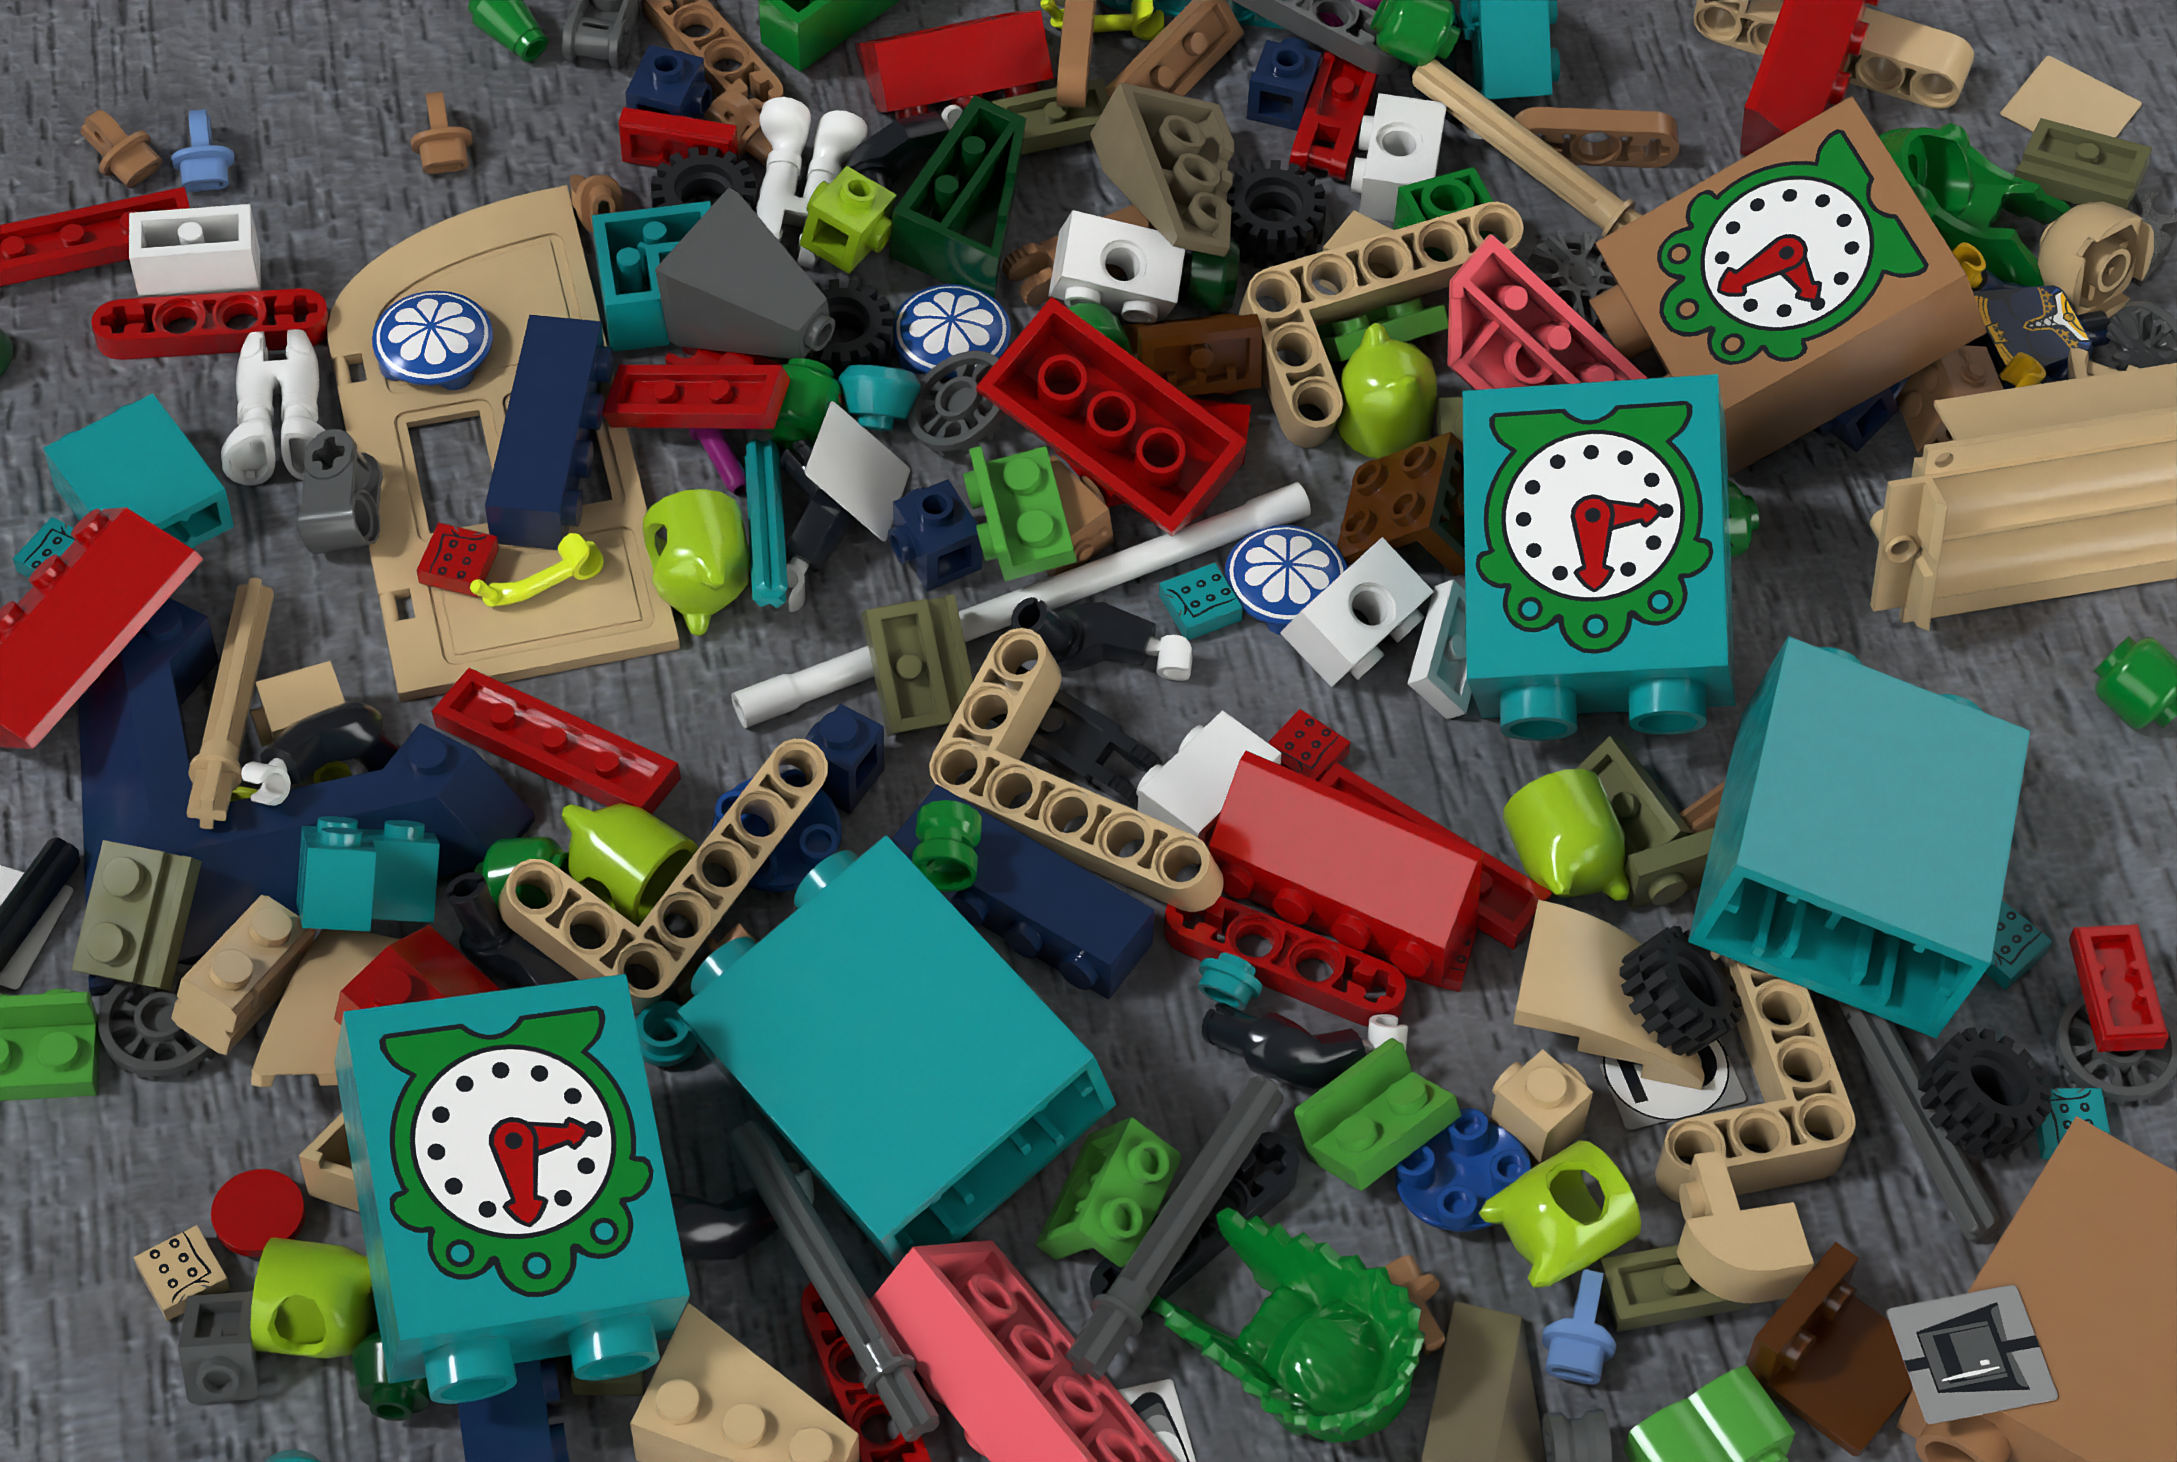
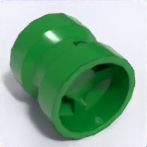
(947, 841)

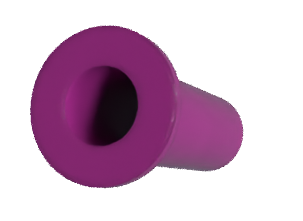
(722, 457)

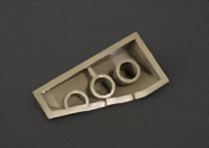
(1170, 163)
(1484, 1392)

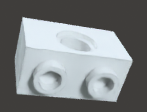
(1401, 149)
(1143, 253)
(1380, 588)

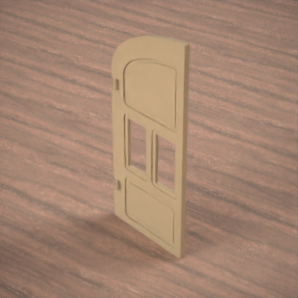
(513, 263)

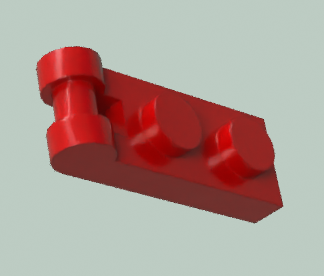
(1333, 115)

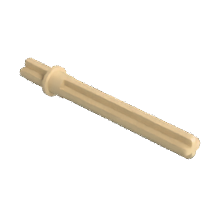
(1524, 148)
(217, 768)

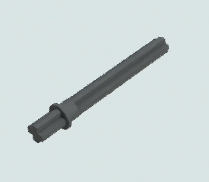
(1945, 1161)
(1121, 1308)
(885, 1366)

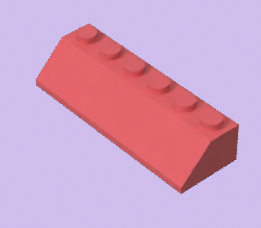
(1001, 1361)

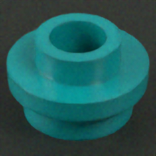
(1229, 980)
(659, 1019)

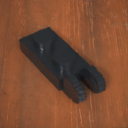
(1081, 743)

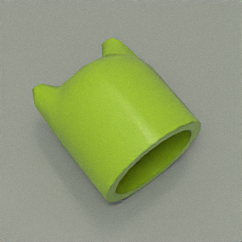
(1386, 395)
(704, 554)
(1569, 835)
(625, 856)
(1556, 1218)
(311, 1299)

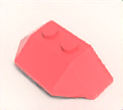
(1518, 331)

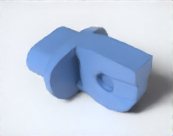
(204, 164)
(1578, 1344)

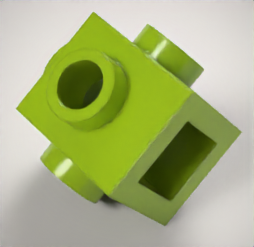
(848, 219)

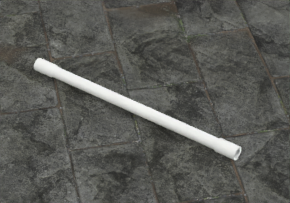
(1274, 508)

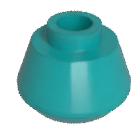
(878, 395)

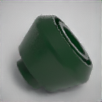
(1211, 279)
(386, 1400)

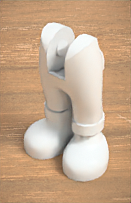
(787, 129)
(250, 448)

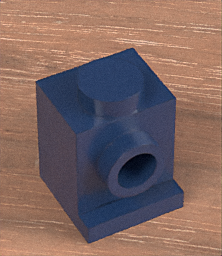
(1284, 70)
(849, 743)

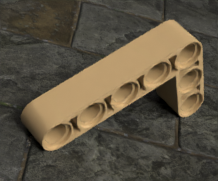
(1896, 58)
(1358, 292)
(1054, 800)
(688, 894)
(1789, 1106)

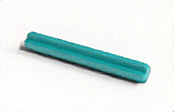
(766, 523)

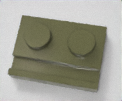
(2083, 164)
(918, 663)
(136, 915)

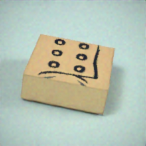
(181, 1269)

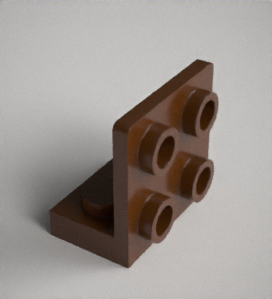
(1202, 352)
(1408, 500)
(1832, 1357)

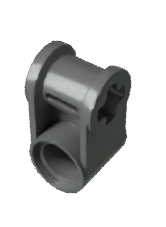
(600, 30)
(339, 494)

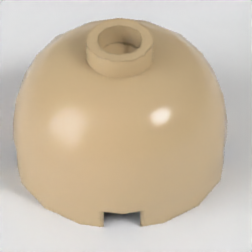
(2095, 255)

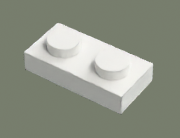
(1440, 659)

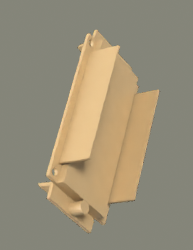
(2035, 498)

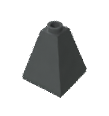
(740, 288)

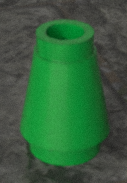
(510, 25)

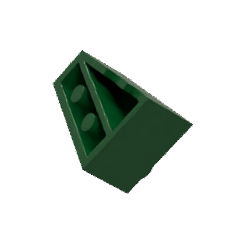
(963, 200)

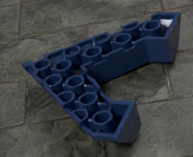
(141, 787)

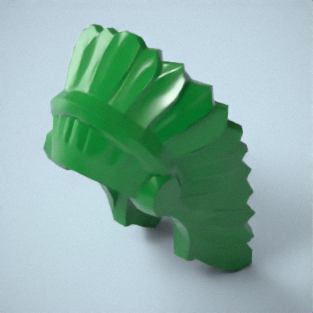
(1967, 194)
(1327, 1345)

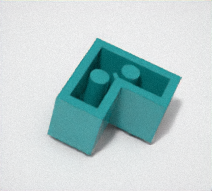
(1511, 46)
(627, 254)
(365, 874)

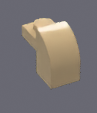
(1734, 1252)

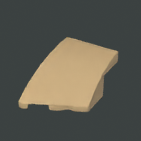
(1577, 991)
(303, 1028)

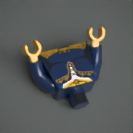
(2028, 325)

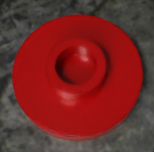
(257, 1208)

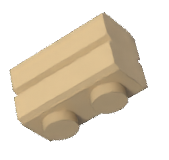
(241, 975)

